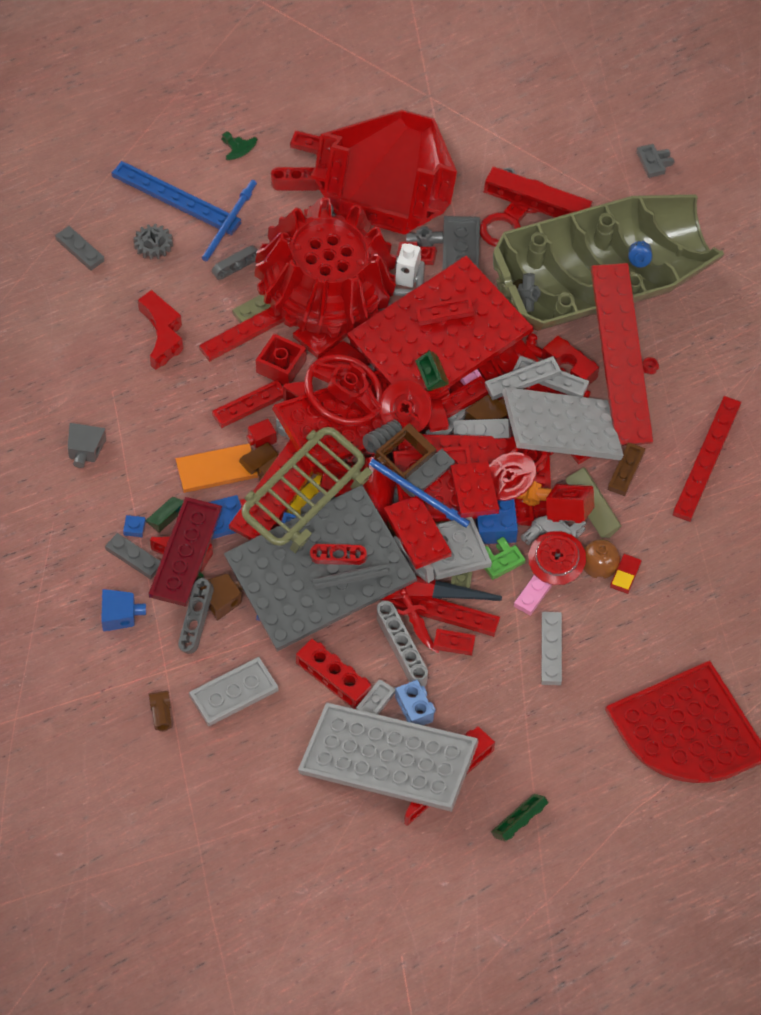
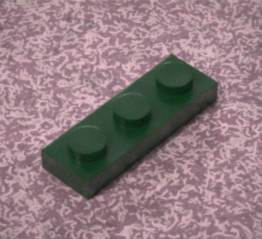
(520, 817)

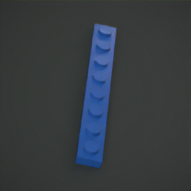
(173, 196)

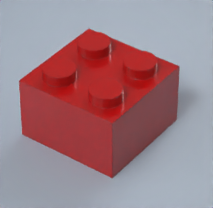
(280, 359)

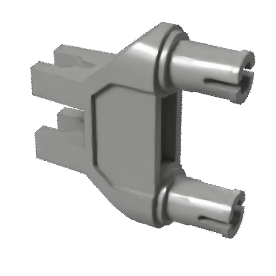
(543, 525)

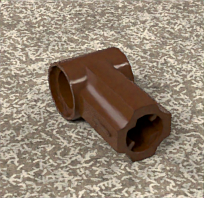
(160, 707)

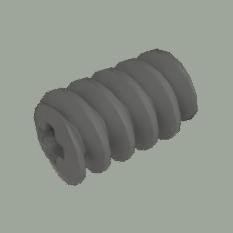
(380, 436)

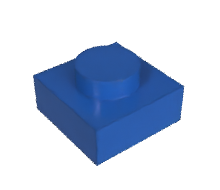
(134, 526)

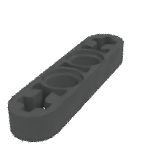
(192, 615)

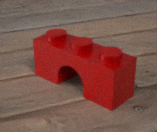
(567, 354)

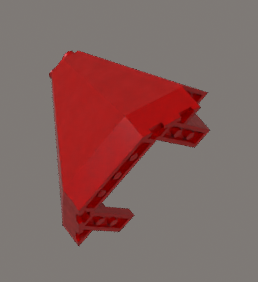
(390, 168)

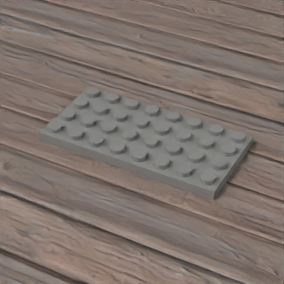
(388, 756)

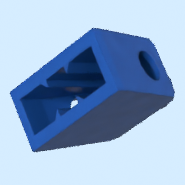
(119, 610)

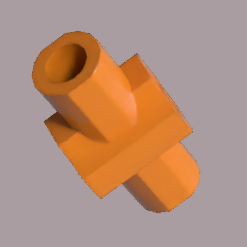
(535, 494)

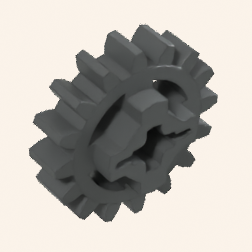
(153, 241)

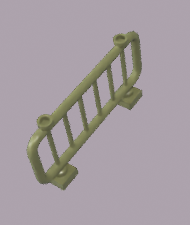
(293, 534)

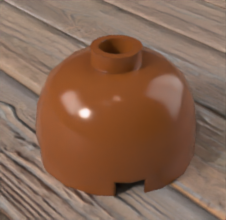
(601, 559)

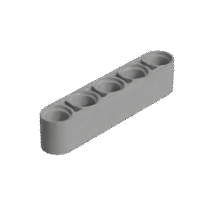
(399, 636)

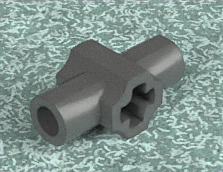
(425, 237)
(528, 291)

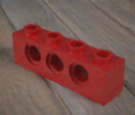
(314, 651)

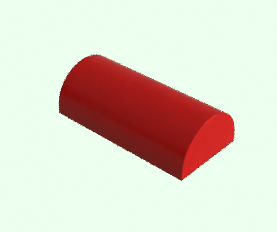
(379, 489)

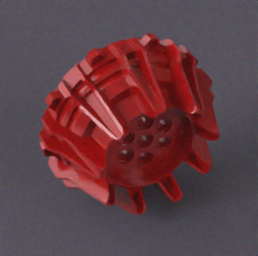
(330, 301)

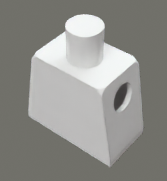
(408, 258)

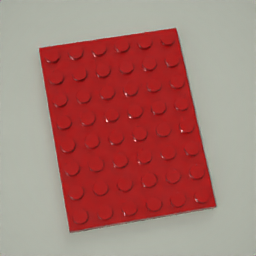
(395, 339)

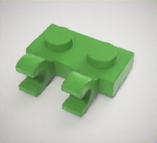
(505, 561)

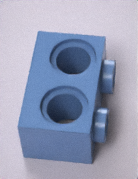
(411, 705)

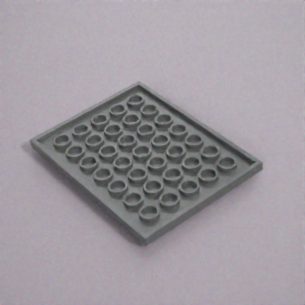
(282, 582)

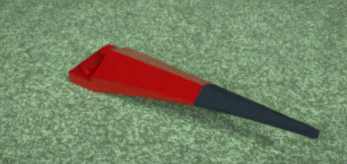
(440, 589)

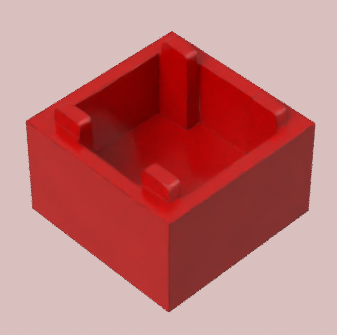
(570, 503)

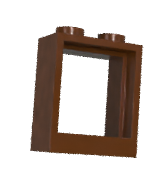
(409, 433)

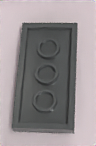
(460, 239)

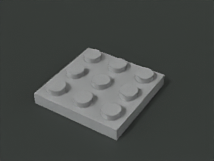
(466, 548)

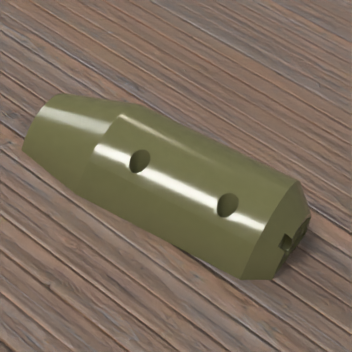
(568, 245)

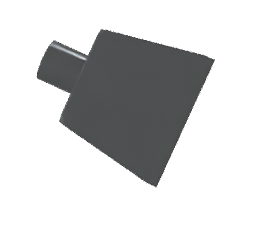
(85, 443)

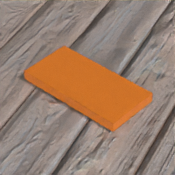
(213, 468)

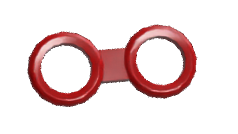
(512, 214)

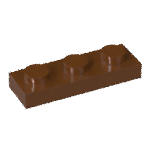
(626, 469)

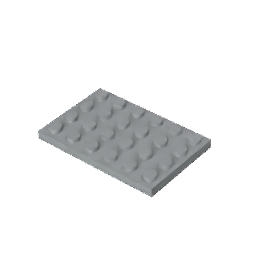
(562, 423)

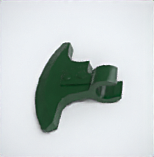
(238, 145)

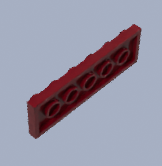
(185, 551)

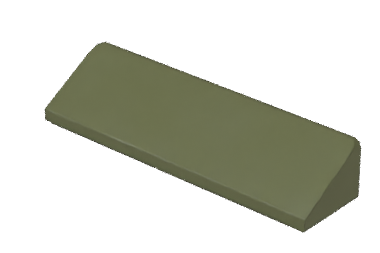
(602, 515)

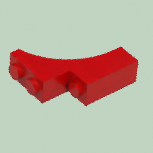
(165, 322)

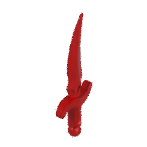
(418, 622)

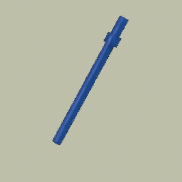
(244, 196)
(451, 514)

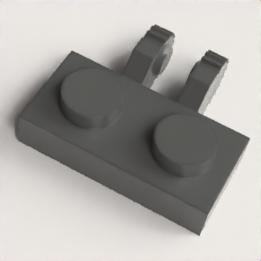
(654, 161)

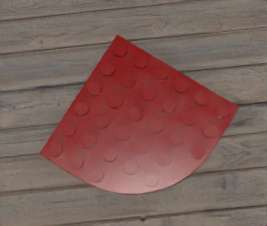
(688, 728)

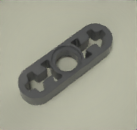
(235, 262)

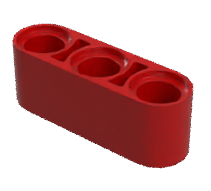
(293, 179)

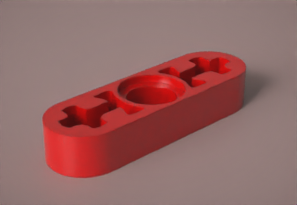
(323, 559)

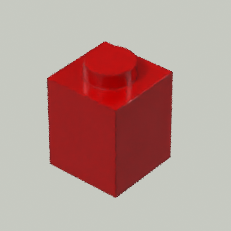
(261, 433)

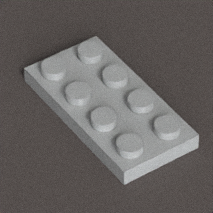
(233, 691)

